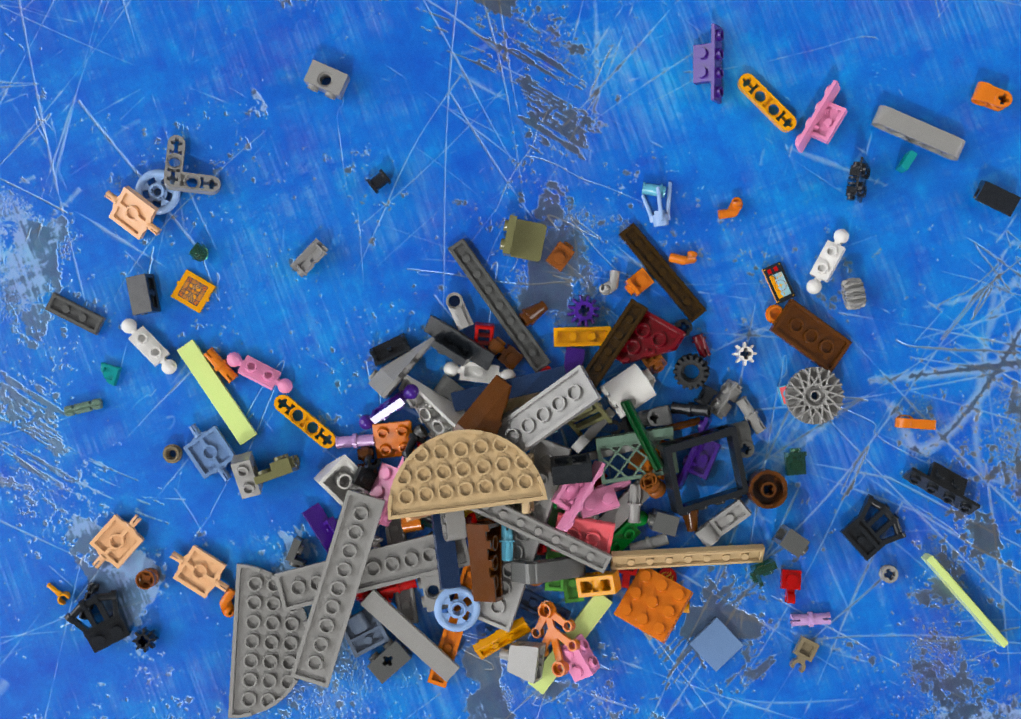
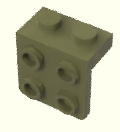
(523, 239)

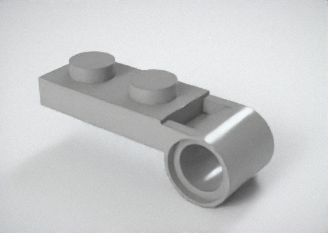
(722, 522)

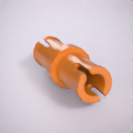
(220, 365)

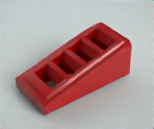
(486, 326)

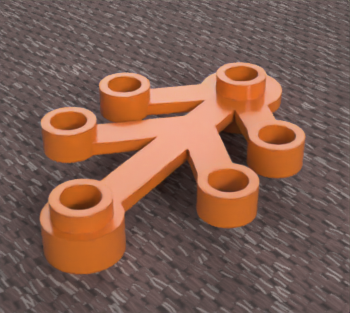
(554, 635)

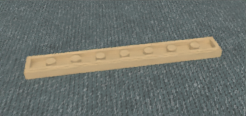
(687, 556)

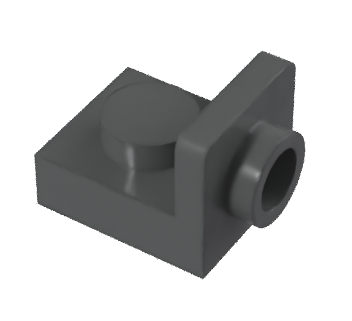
(296, 549)

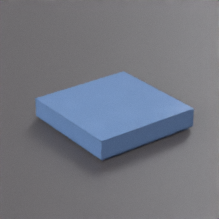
(716, 644)

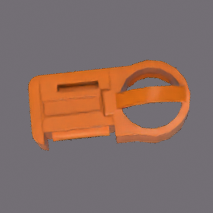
(914, 423)

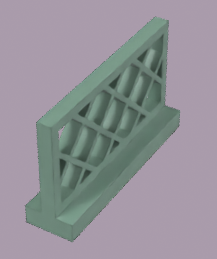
(629, 438)

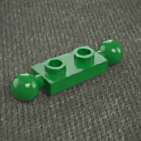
(627, 533)

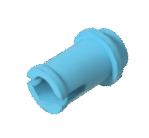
(650, 189)

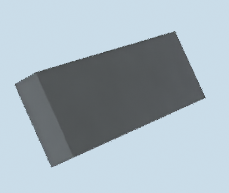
(75, 313)

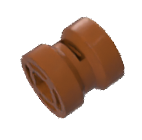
(653, 485)
(143, 578)

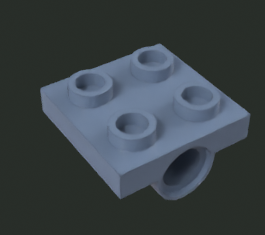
(364, 633)

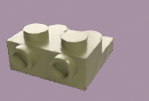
(281, 466)

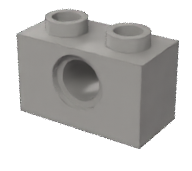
(320, 71)
(244, 471)
(429, 599)

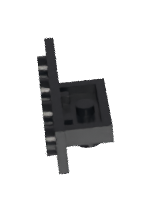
(457, 345)
(944, 485)

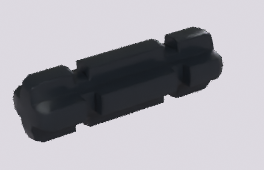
(92, 588)

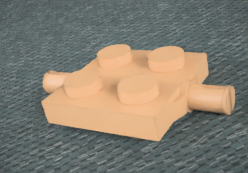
(133, 212)
(117, 541)
(199, 571)

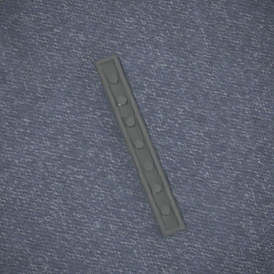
(499, 305)

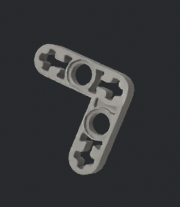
(182, 177)
(588, 436)

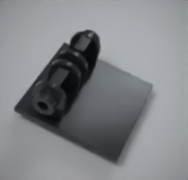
(862, 172)

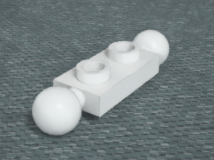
(827, 261)
(149, 346)
(475, 373)

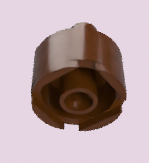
(776, 484)

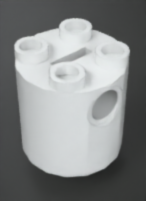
(631, 385)

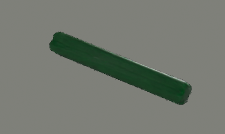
(642, 434)

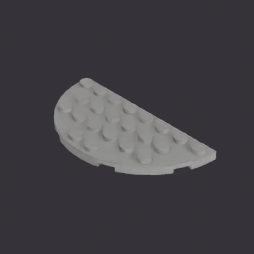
(262, 643)

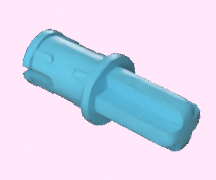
(506, 544)

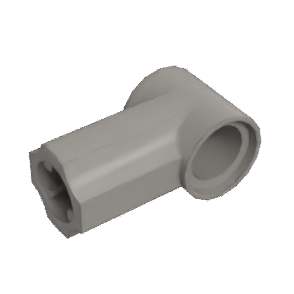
(459, 313)

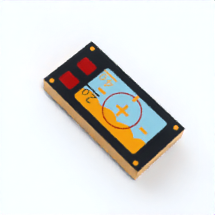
(778, 282)

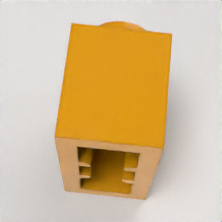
(598, 584)

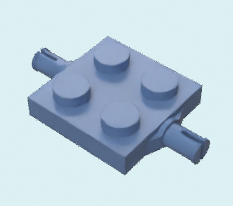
(209, 452)

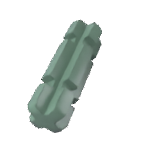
(83, 407)

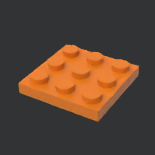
(653, 604)

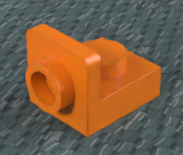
(638, 282)

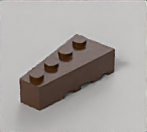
(485, 560)

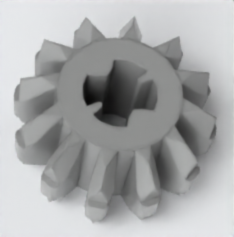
(853, 293)

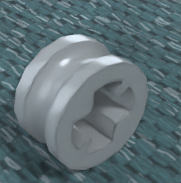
(894, 577)

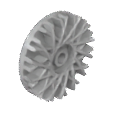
(828, 397)

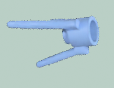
(659, 218)

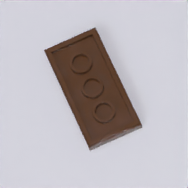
(810, 335)

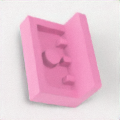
(582, 661)

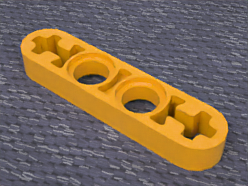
(764, 105)
(307, 418)

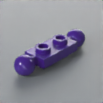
(384, 410)

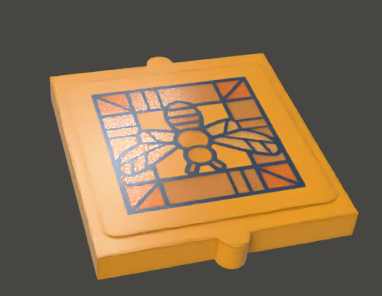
(193, 291)

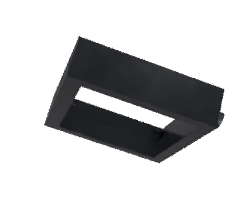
(667, 448)

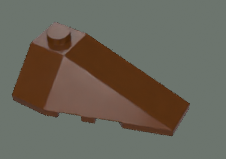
(487, 409)

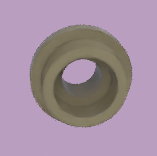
(166, 453)

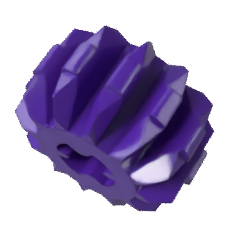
(591, 309)

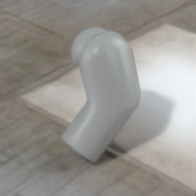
(611, 285)

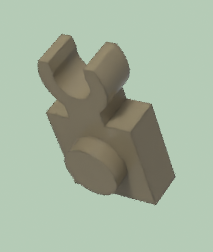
(805, 650)

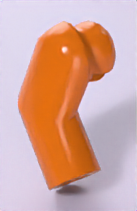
(733, 209)
(683, 260)
(226, 602)

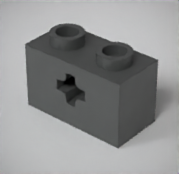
(663, 522)
(791, 541)
(384, 670)

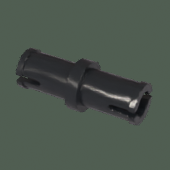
(691, 409)

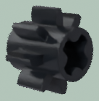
(147, 635)

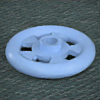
(158, 174)
(444, 599)

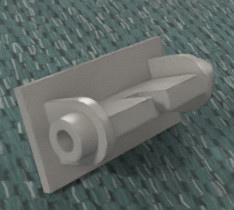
(309, 257)
(729, 391)

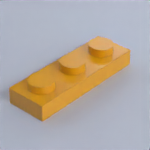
(580, 336)
(501, 638)

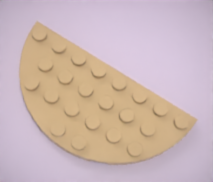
(463, 473)

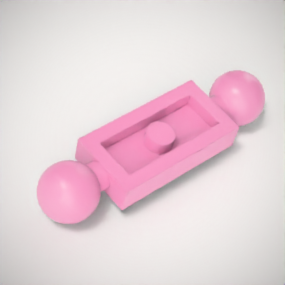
(259, 372)

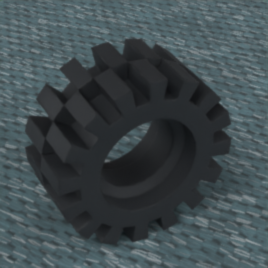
(688, 382)

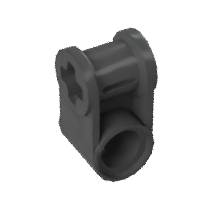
(446, 386)
(656, 417)
(744, 437)

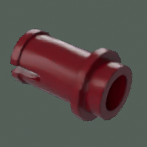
(701, 345)

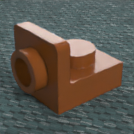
(560, 255)
(655, 364)

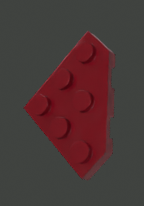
(651, 339)

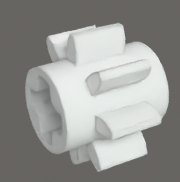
(741, 349)

